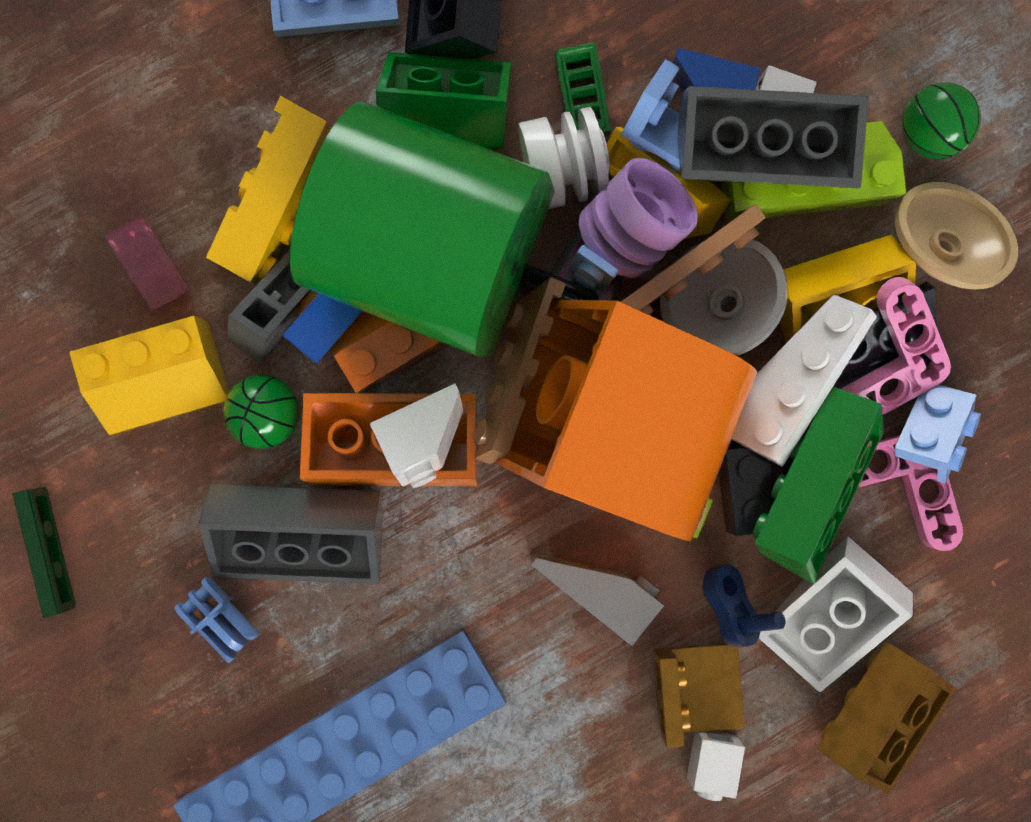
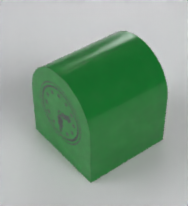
(418, 227)

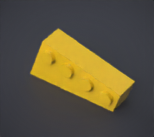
(270, 195)

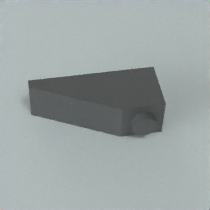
(266, 312)

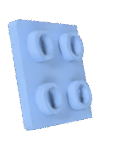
(654, 124)

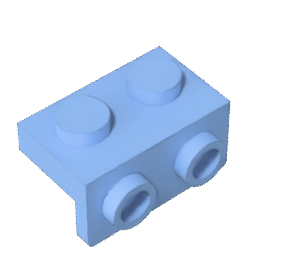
(938, 429)

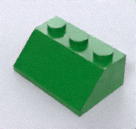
(448, 94)

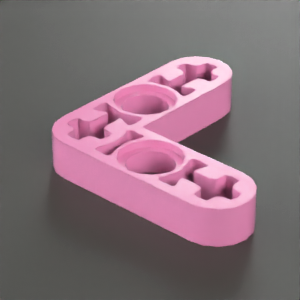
(909, 365)
(913, 476)

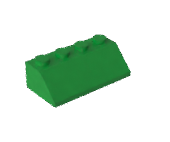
(820, 483)

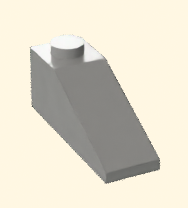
(609, 595)

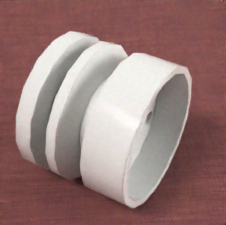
(568, 156)

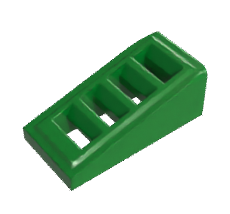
(577, 56)

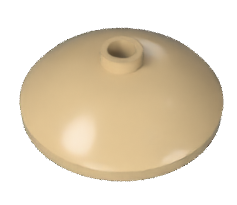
(956, 235)

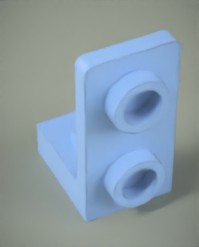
(591, 269)

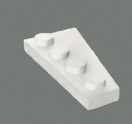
(800, 378)

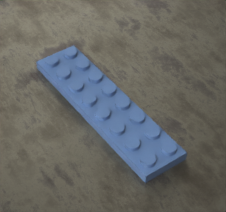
(354, 741)

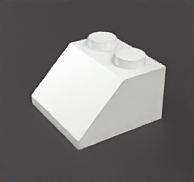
(420, 436)

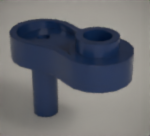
(736, 616)

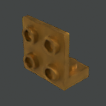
(697, 690)

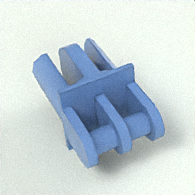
(223, 626)

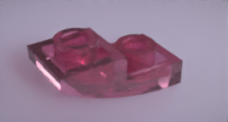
(147, 262)

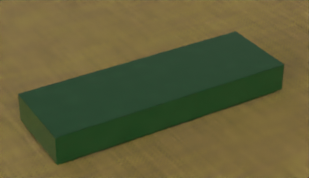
(44, 551)

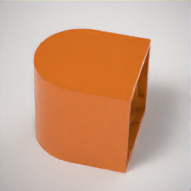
(628, 414)

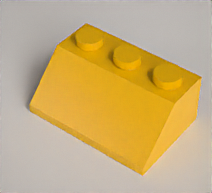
(849, 273)
(151, 374)

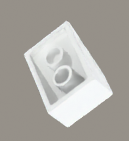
(839, 615)

